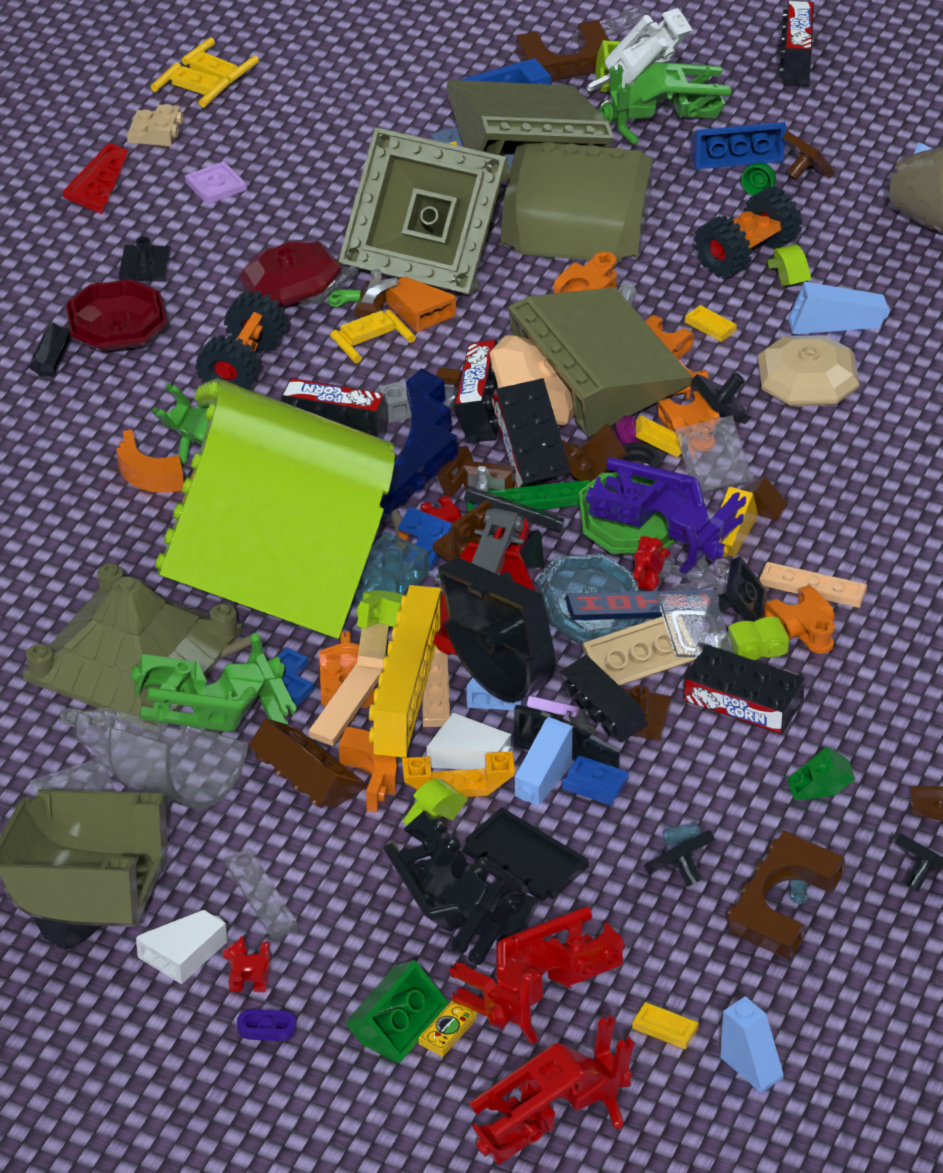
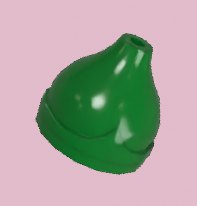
(758, 177)

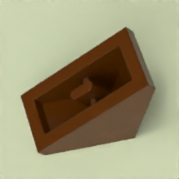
(767, 499)

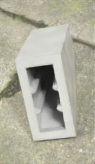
(464, 742)
(182, 945)

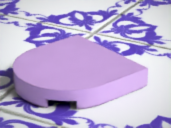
(550, 706)

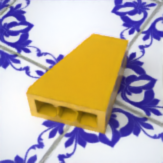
(739, 534)

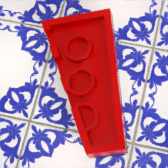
(98, 179)

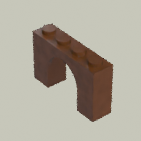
(564, 66)
(786, 860)

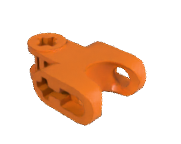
(594, 275)
(678, 342)
(677, 416)
(808, 620)

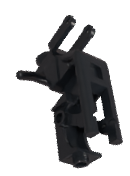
(452, 894)

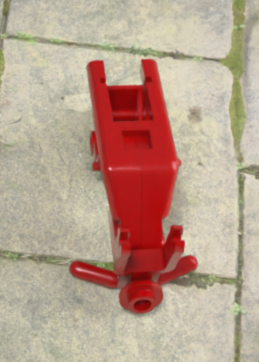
(524, 960)
(549, 1076)

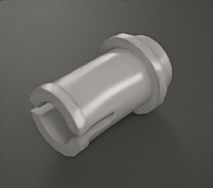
(628, 292)

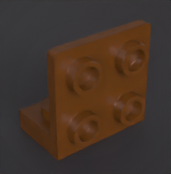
(592, 458)
(462, 532)

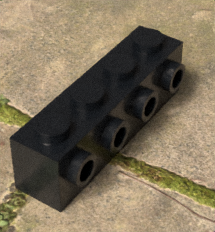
(603, 698)

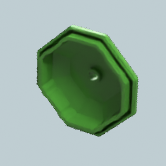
(617, 536)

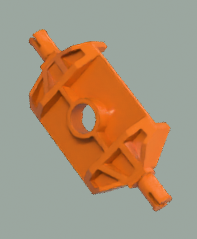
(336, 665)

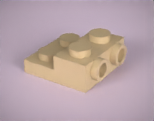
(156, 126)

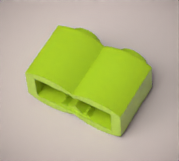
(759, 638)

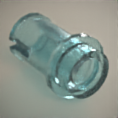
(681, 833)
(798, 891)

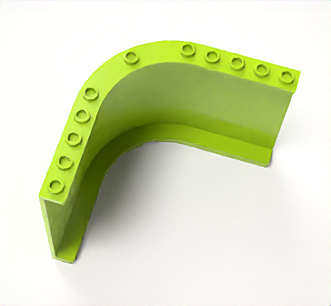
(278, 508)

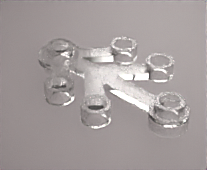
(701, 579)

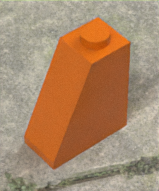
(420, 303)

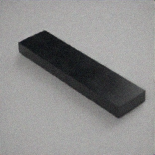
(531, 514)

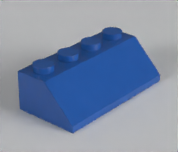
(738, 145)

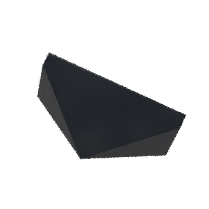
(533, 551)

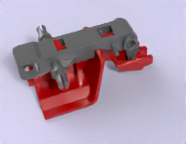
(498, 549)

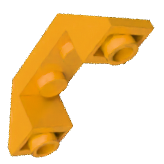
(470, 782)

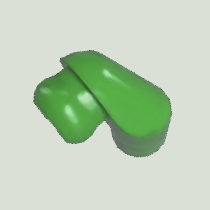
(344, 296)

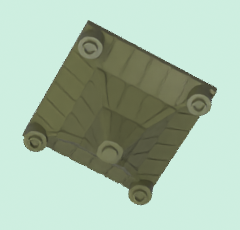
(423, 210)
(110, 633)

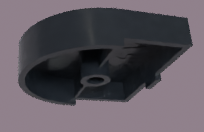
(497, 630)

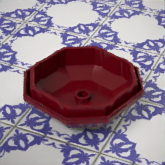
(291, 271)
(116, 315)

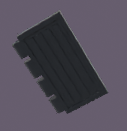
(526, 853)

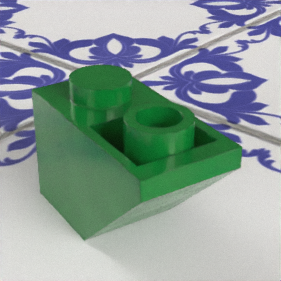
(821, 776)

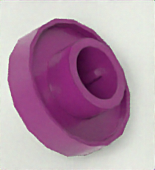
(627, 430)

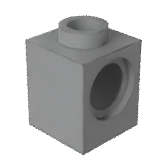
(396, 402)

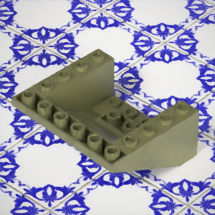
(525, 112)
(600, 352)

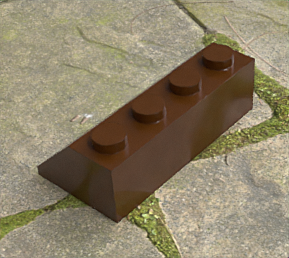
(305, 764)

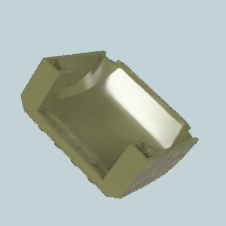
(576, 201)
(84, 855)

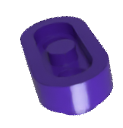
(266, 1025)

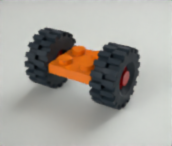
(727, 242)
(255, 326)

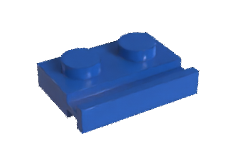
(595, 780)

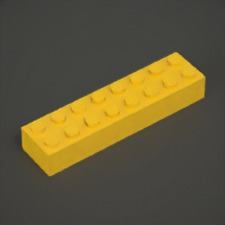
(405, 671)

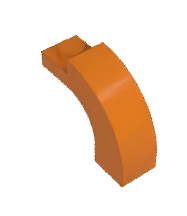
(146, 472)
(359, 753)

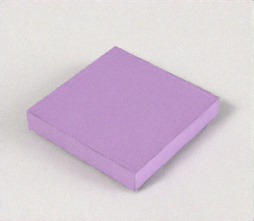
(215, 182)

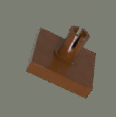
(807, 157)
(655, 710)

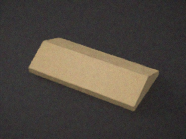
(635, 652)

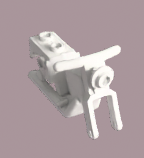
(650, 45)

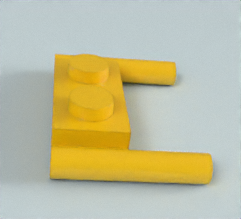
(215, 66)
(192, 80)
(366, 329)

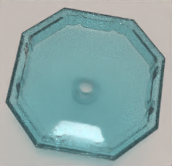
(584, 575)

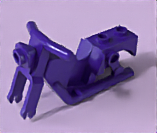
(674, 496)

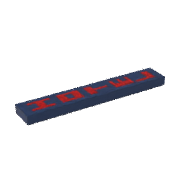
(620, 604)

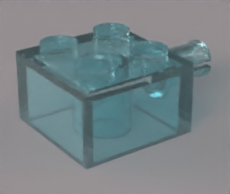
(393, 566)

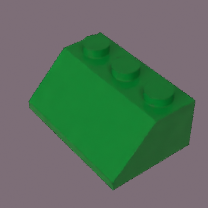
(397, 1012)

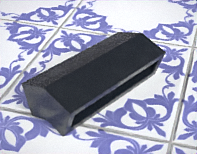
(50, 350)

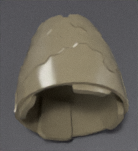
(919, 188)

